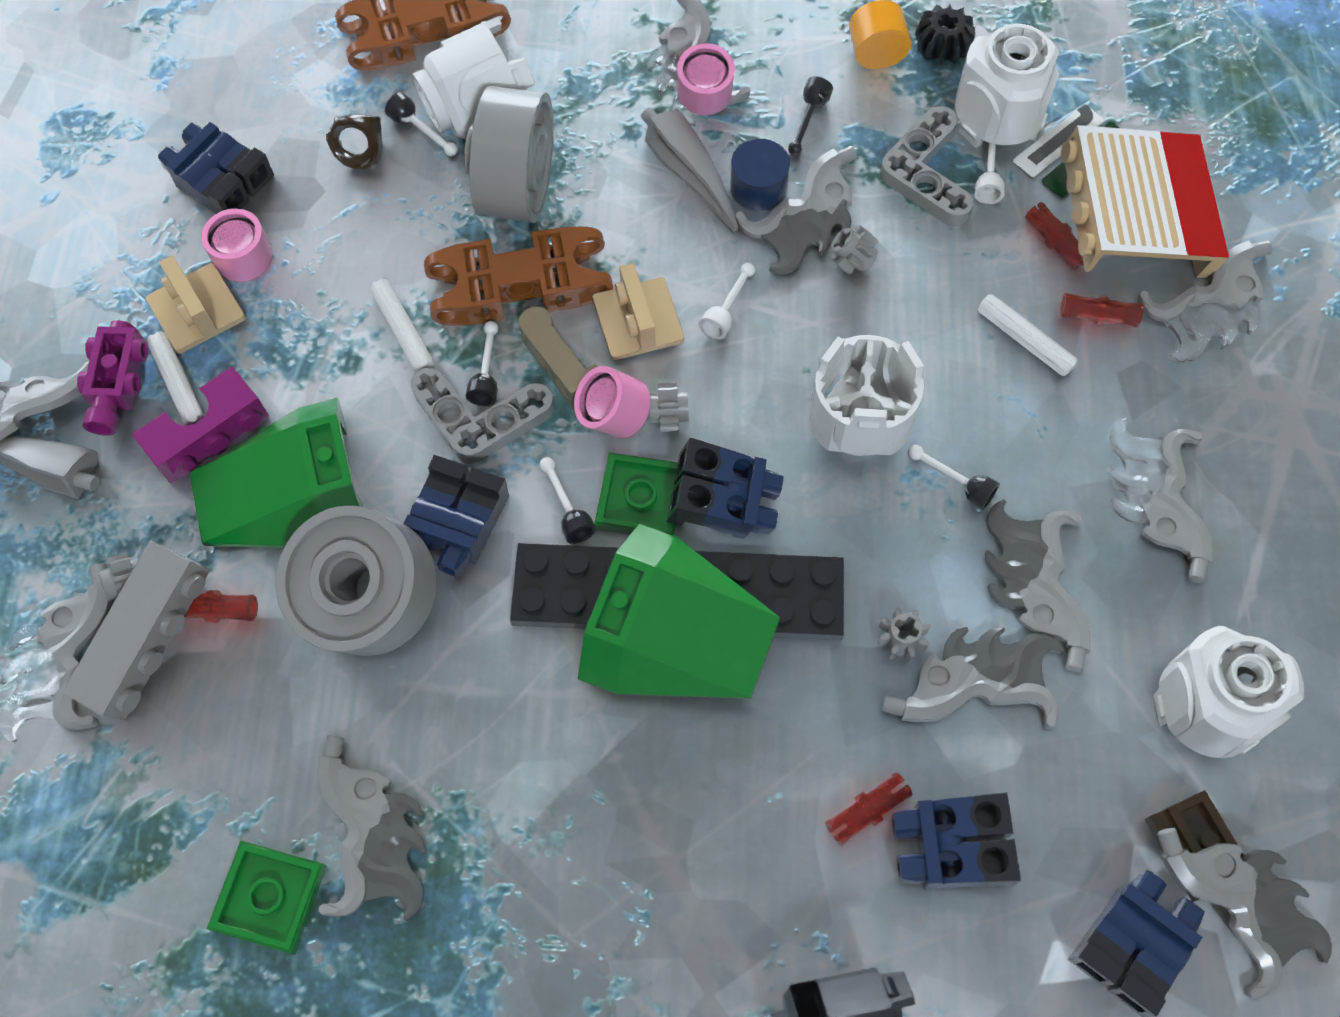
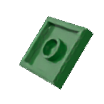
(635, 493)
(267, 897)

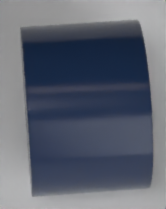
(759, 174)

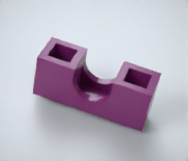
(180, 448)

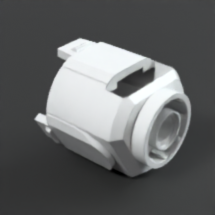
(461, 71)
(1006, 86)
(877, 387)
(1212, 708)

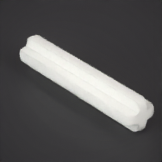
(401, 325)
(1027, 335)
(175, 378)

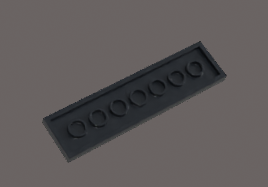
(562, 583)

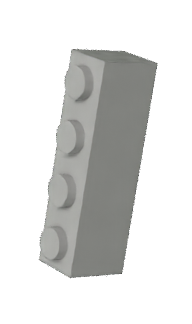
(136, 631)

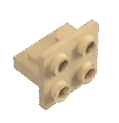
(193, 305)
(637, 315)

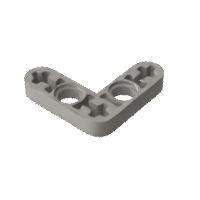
(915, 163)
(471, 427)

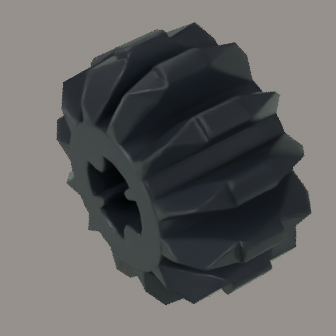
(945, 33)

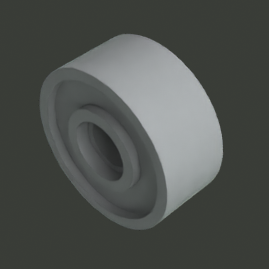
(510, 153)
(321, 576)

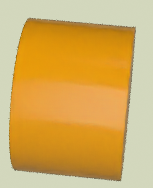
(879, 34)

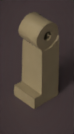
(552, 352)

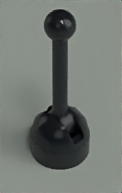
(816, 94)

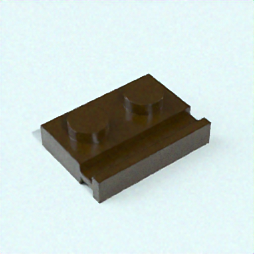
(1196, 824)

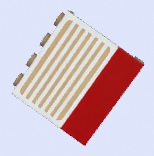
(1143, 197)

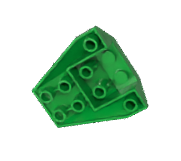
(275, 480)
(673, 625)

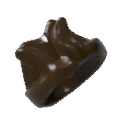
(372, 130)

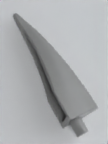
(684, 154)
(51, 464)

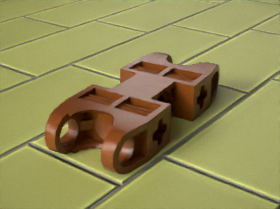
(411, 25)
(516, 275)

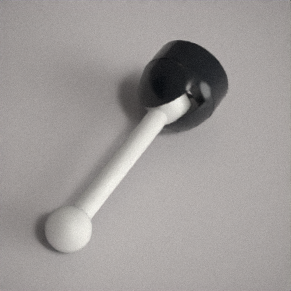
(402, 111)
(482, 387)
(978, 489)
(575, 524)

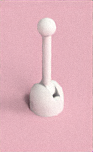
(990, 186)
(717, 319)

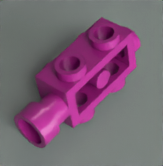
(108, 381)

